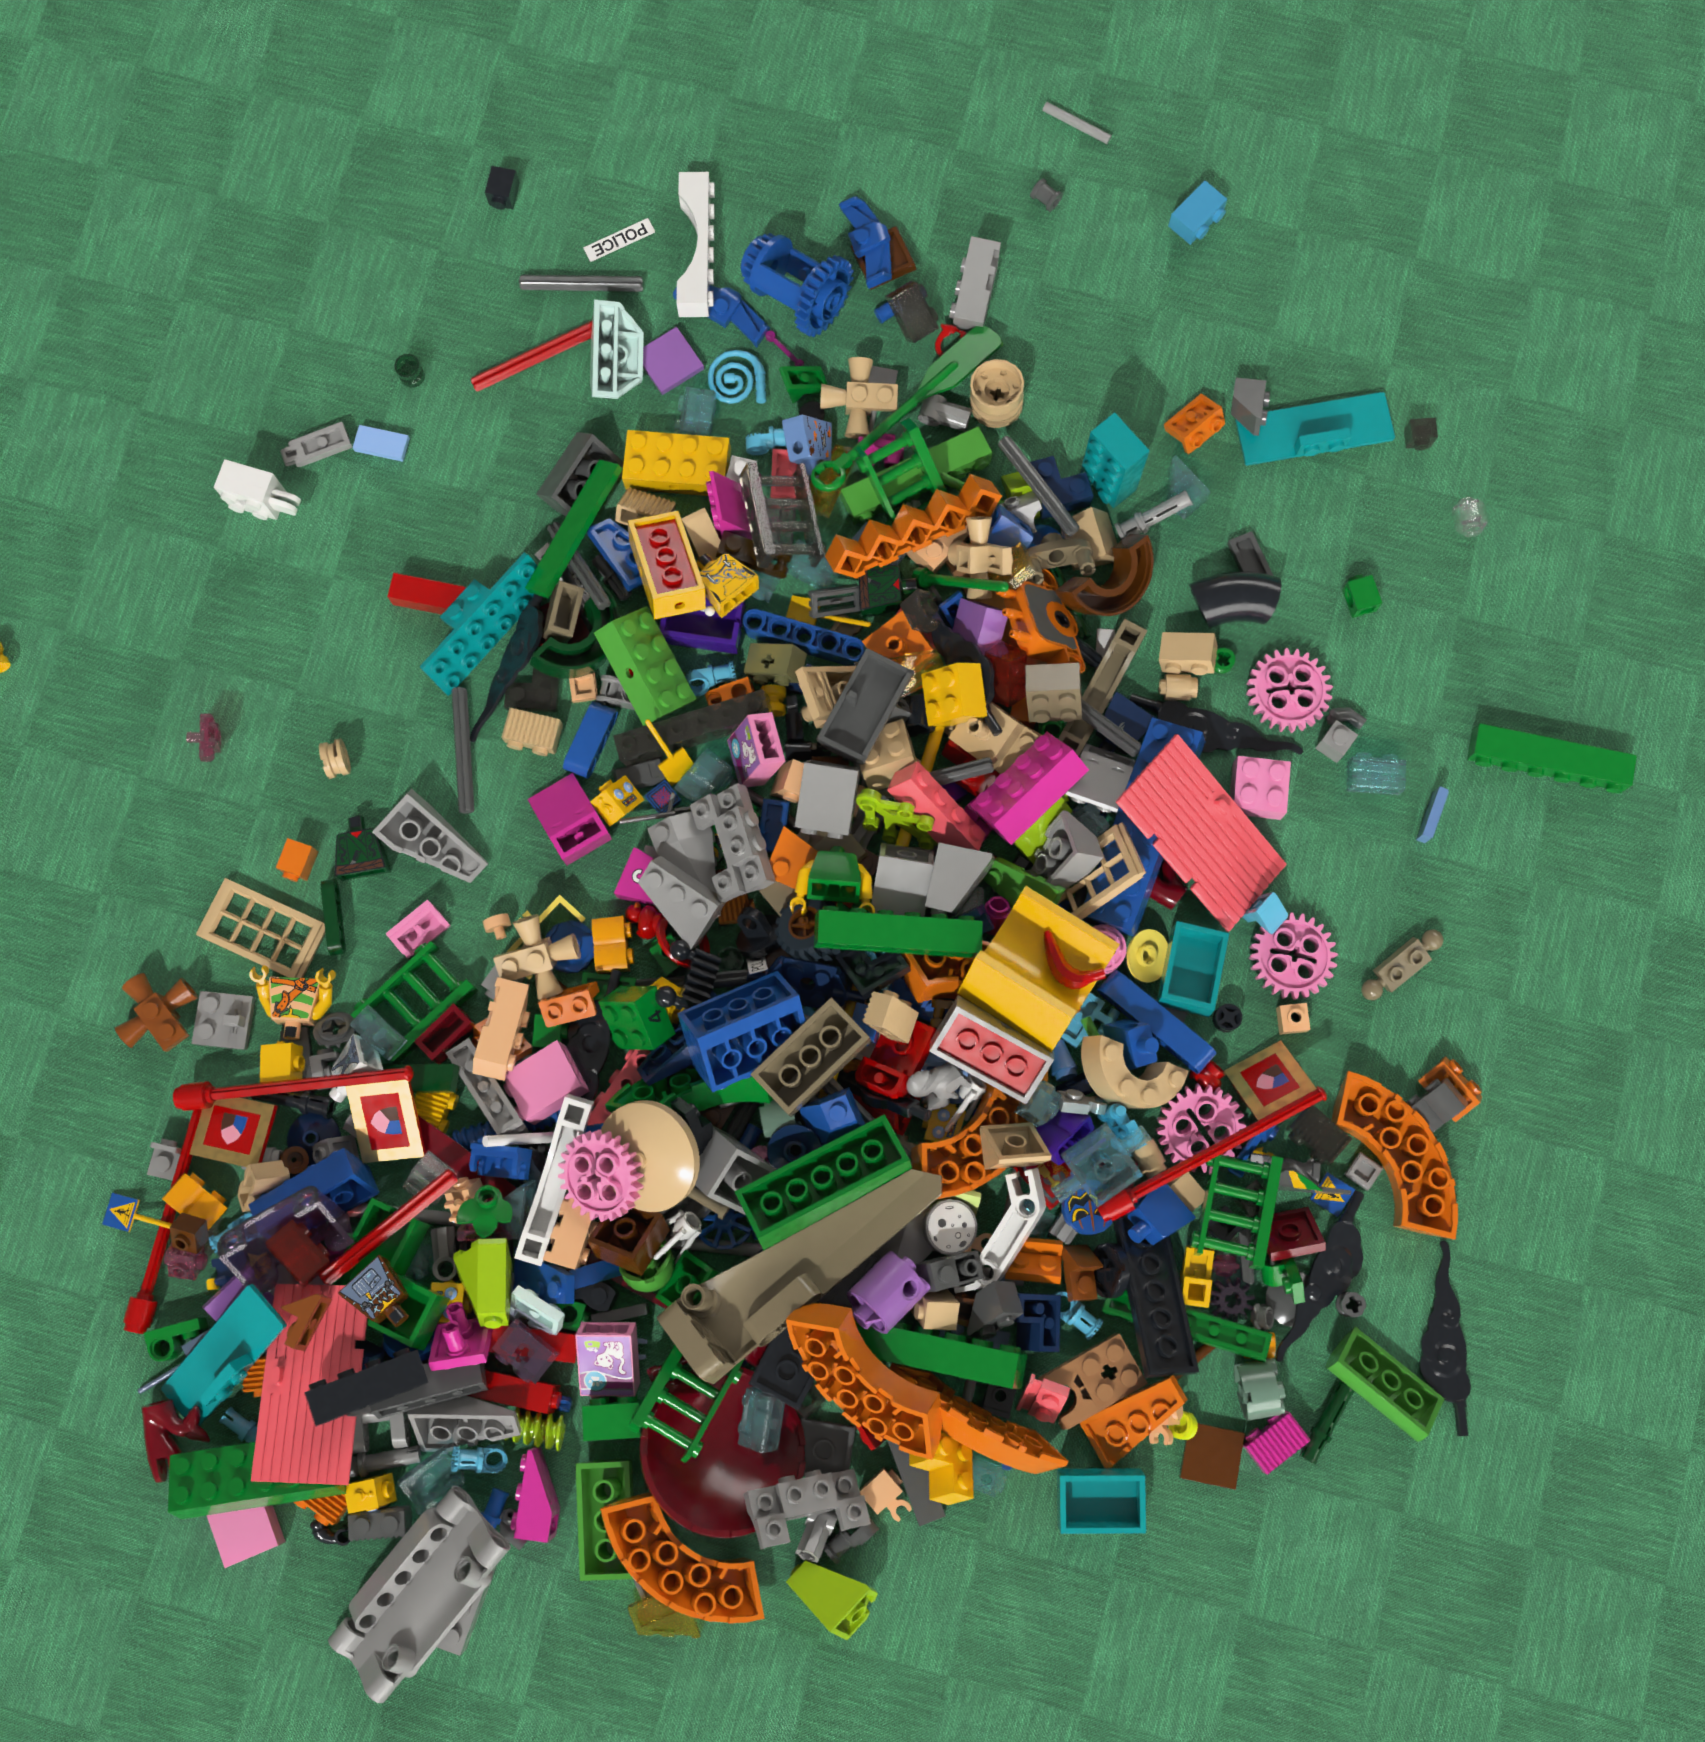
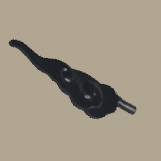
(958, 650)
(515, 658)
(1217, 730)
(591, 1042)
(1329, 1272)
(1444, 1347)

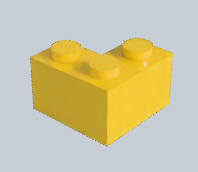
(948, 1471)

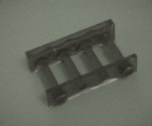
(762, 526)

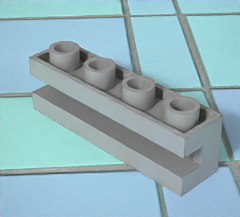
(486, 1092)

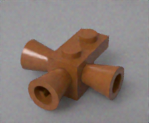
(156, 1012)

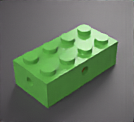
(645, 665)

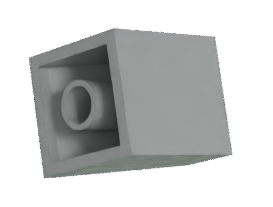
(827, 798)
(955, 877)
(902, 879)
(728, 1167)

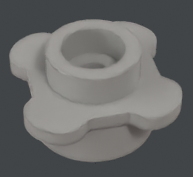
(1262, 1317)

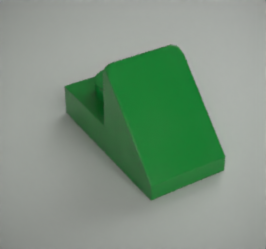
(802, 380)

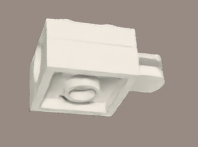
(254, 491)

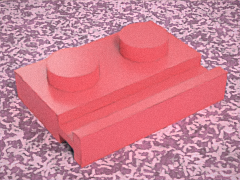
(1043, 1399)

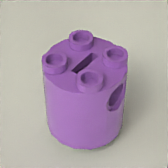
(886, 1293)

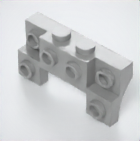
(740, 841)
(805, 1497)

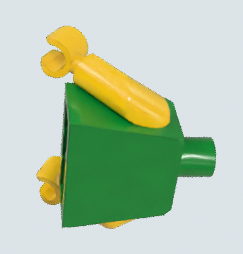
(834, 878)

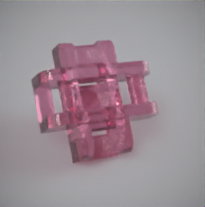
(208, 738)

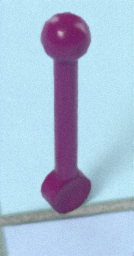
(770, 337)

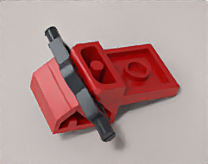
(883, 1077)

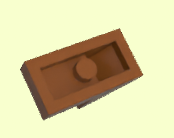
(1079, 1269)
(309, 1314)

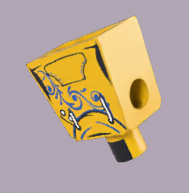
(726, 582)

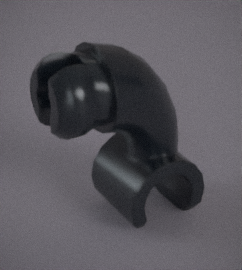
(324, 1535)

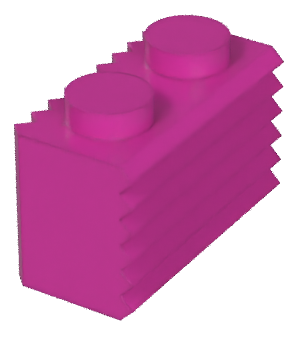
(1275, 1441)

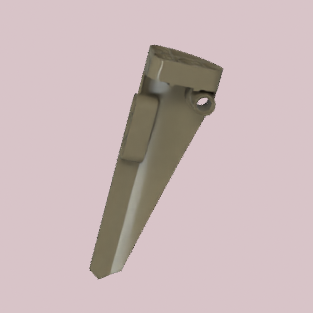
(753, 1299)

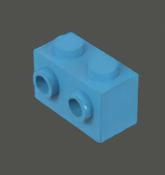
(1198, 212)

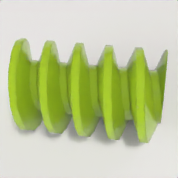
(540, 1430)

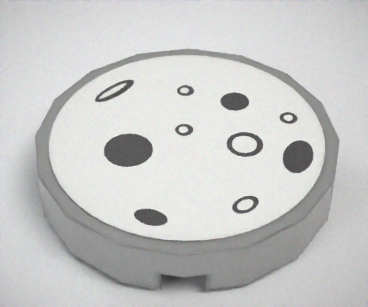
(949, 1226)

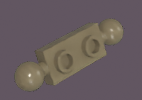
(1402, 964)

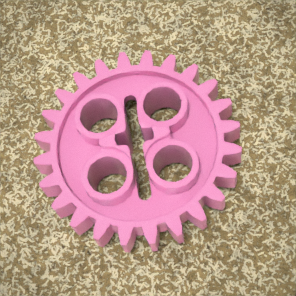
(1292, 712)
(1289, 980)
(1221, 1114)
(600, 1175)

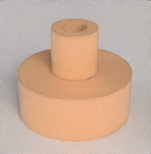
(497, 925)

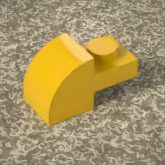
(1196, 1277)

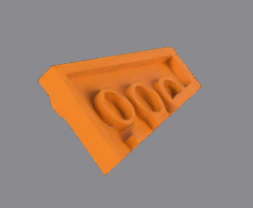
(790, 856)
(1130, 1420)

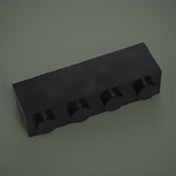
(366, 1387)

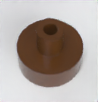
(299, 1156)

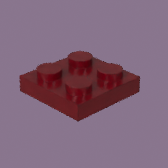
(1294, 1235)

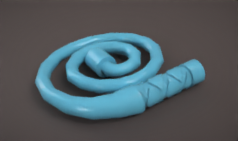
(759, 372)

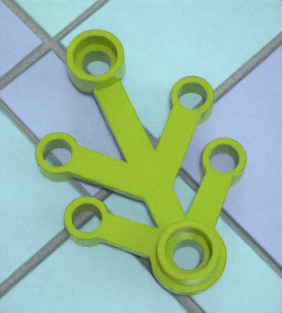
(871, 802)

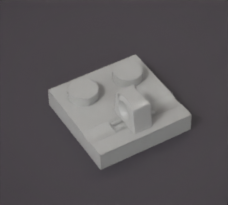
(223, 1020)

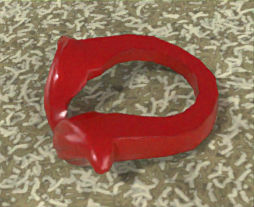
(947, 329)

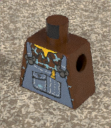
(377, 1292)

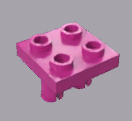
(459, 1341)

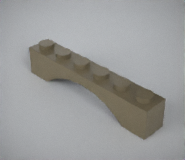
(1105, 681)

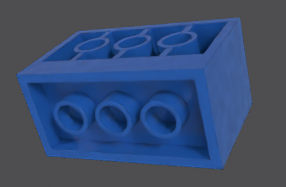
(740, 1029)

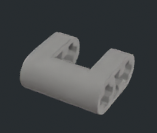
(399, 1429)

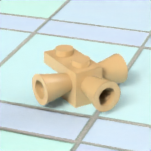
(860, 397)
(979, 556)
(536, 957)

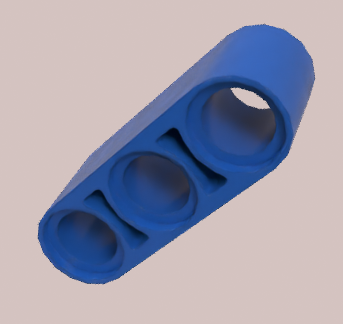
(590, 739)

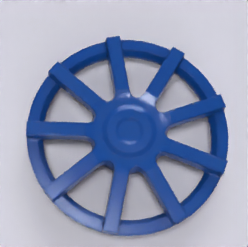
(726, 1225)

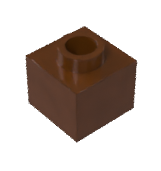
(189, 1233)

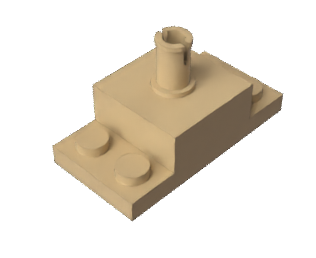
(822, 690)
(1003, 749)

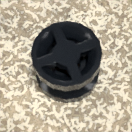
(1231, 1015)

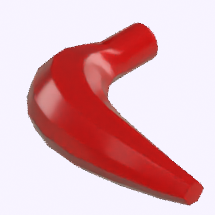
(1063, 971)

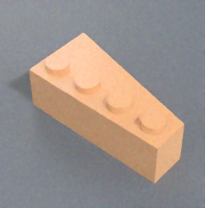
(570, 1236)

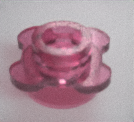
(1225, 1265)

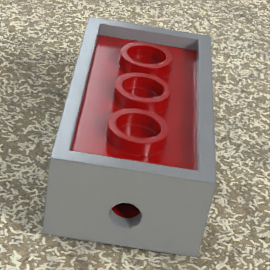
(990, 1050)

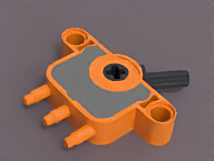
(1044, 624)

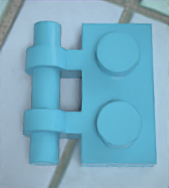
(1090, 1007)
(1118, 1121)

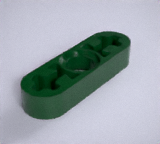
(333, 917)

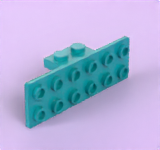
(1318, 429)
(478, 624)
(224, 1354)

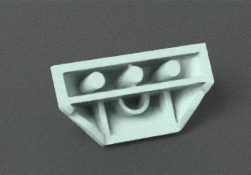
(614, 351)

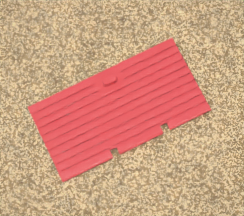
(1201, 832)
(286, 1438)

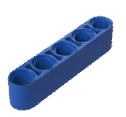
(795, 629)
(1164, 1026)

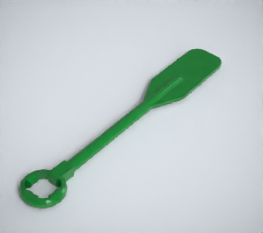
(941, 376)

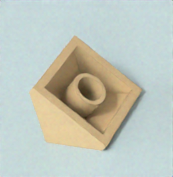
(1098, 531)
(1012, 1146)

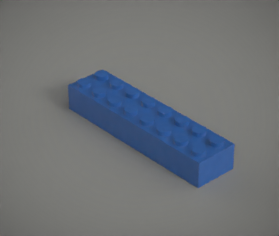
(1127, 908)

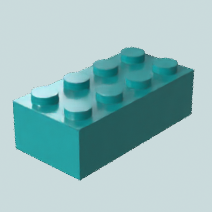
(1114, 460)

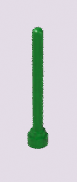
(927, 578)

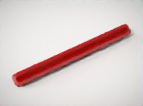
(532, 357)
(388, 1227)

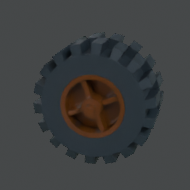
(797, 932)

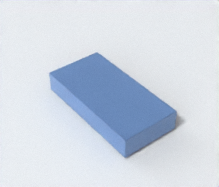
(1432, 814)

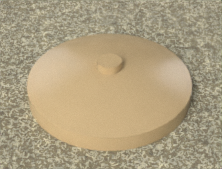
(664, 1149)

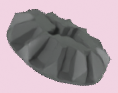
(324, 1029)

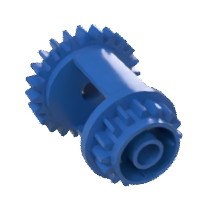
(823, 284)

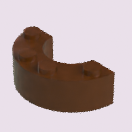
(1122, 590)

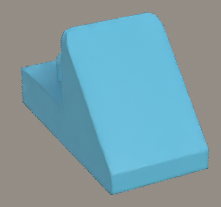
(1267, 912)

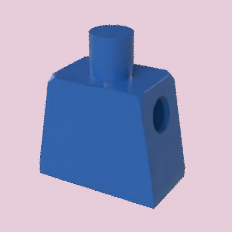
(1009, 530)
(1138, 1042)
(1158, 1216)

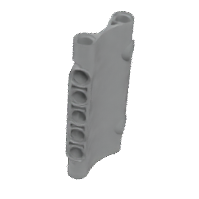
(419, 1593)

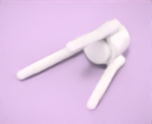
(969, 1095)
(686, 1227)

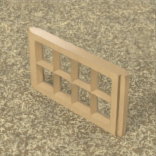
(1133, 863)
(219, 907)

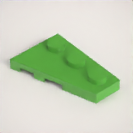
(1011, 879)

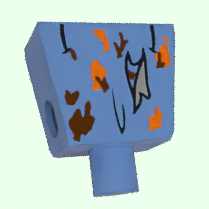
(808, 440)

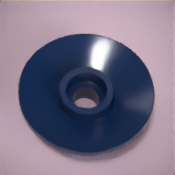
(309, 1124)
(780, 1144)

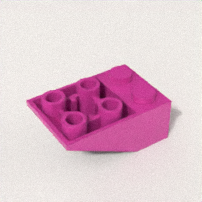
(727, 506)
(569, 819)
(537, 1499)

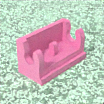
(418, 928)

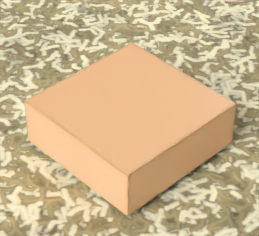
(584, 688)

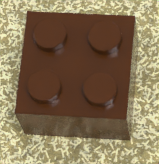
(629, 1239)

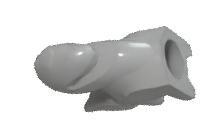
(937, 1085)

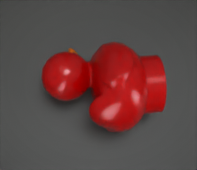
(646, 917)
(1209, 1075)

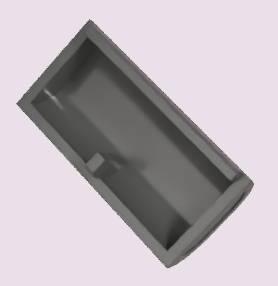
(864, 707)

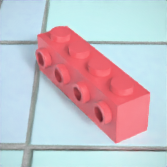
(928, 797)
(618, 1080)

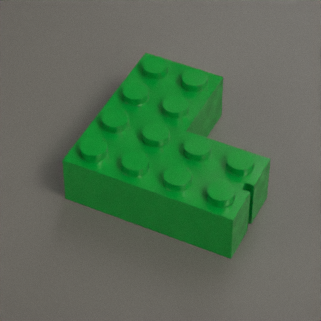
(423, 1303)

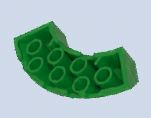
(692, 1089)

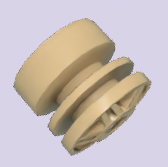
(995, 381)

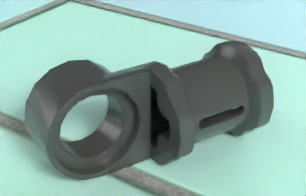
(844, 1541)

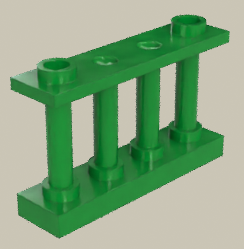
(920, 459)
(459, 991)
(1259, 1225)
(659, 1393)

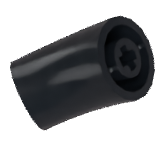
(1236, 597)

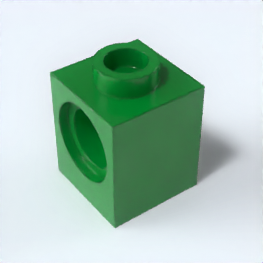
(1361, 595)
(583, 1314)

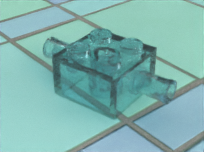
(1094, 1149)

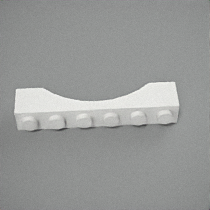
(693, 285)
(549, 1196)

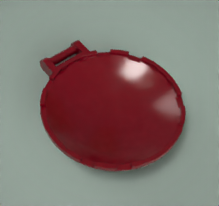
(710, 1489)

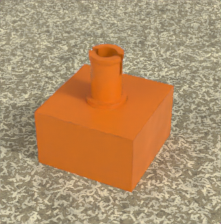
(897, 638)

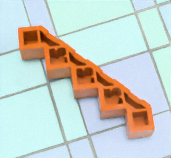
(912, 528)

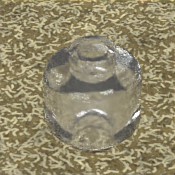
(1469, 517)

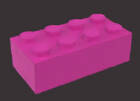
(1029, 787)

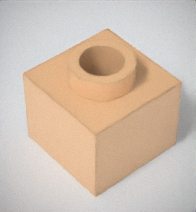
(1285, 1023)

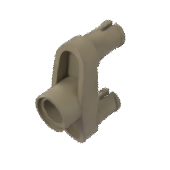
(1058, 552)

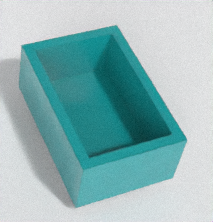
(1192, 969)
(1101, 1501)

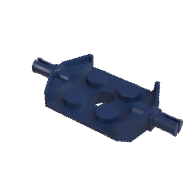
(828, 981)

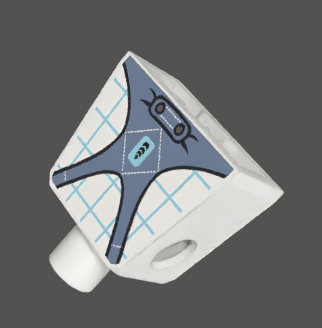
(355, 1058)

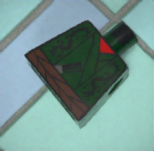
(883, 590)
(359, 852)

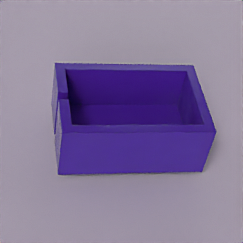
(704, 631)

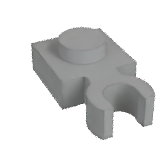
(1076, 1102)

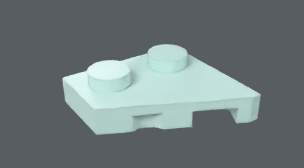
(540, 1314)

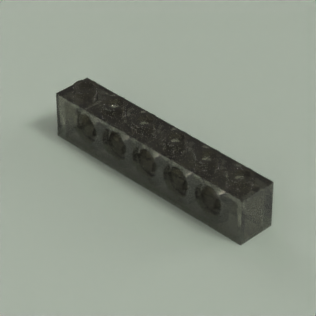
(690, 728)

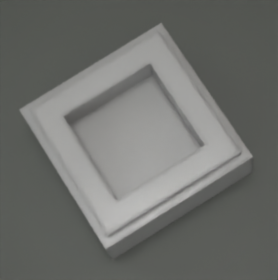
(1363, 1171)

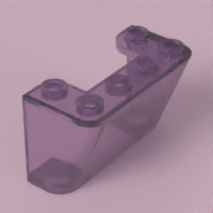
(245, 1248)

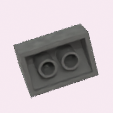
(573, 471)

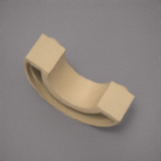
(1115, 1084)

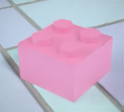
(1260, 786)

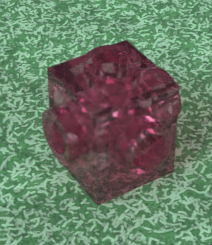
(185, 1264)

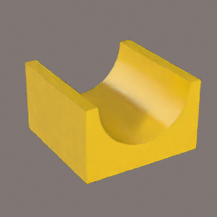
(1014, 975)

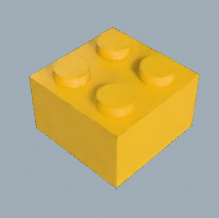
(954, 694)

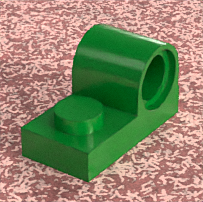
(1284, 1274)
(172, 1335)

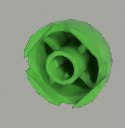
(655, 1275)

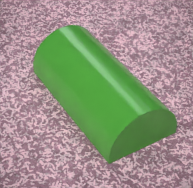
(1385, 1384)
(598, 1486)

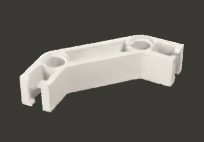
(1012, 1229)

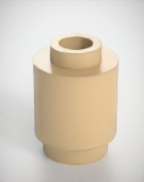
(1178, 687)
(1149, 1159)

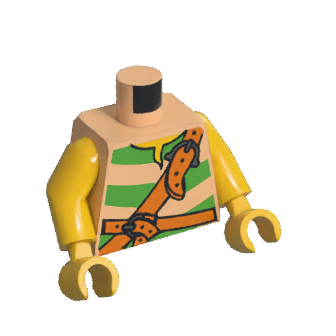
(294, 1000)

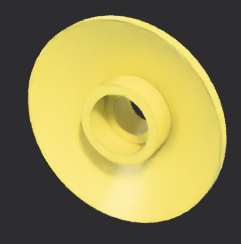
(1147, 955)

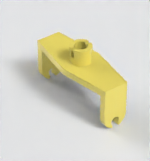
(563, 902)

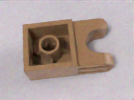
(1085, 1379)

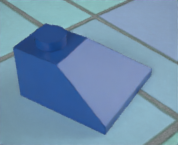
(832, 1115)

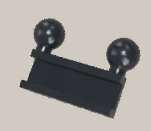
(697, 981)

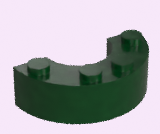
(579, 658)

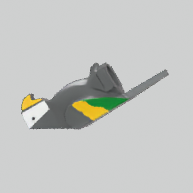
(1298, 1175)

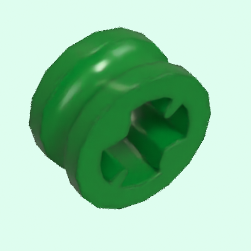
(1230, 663)

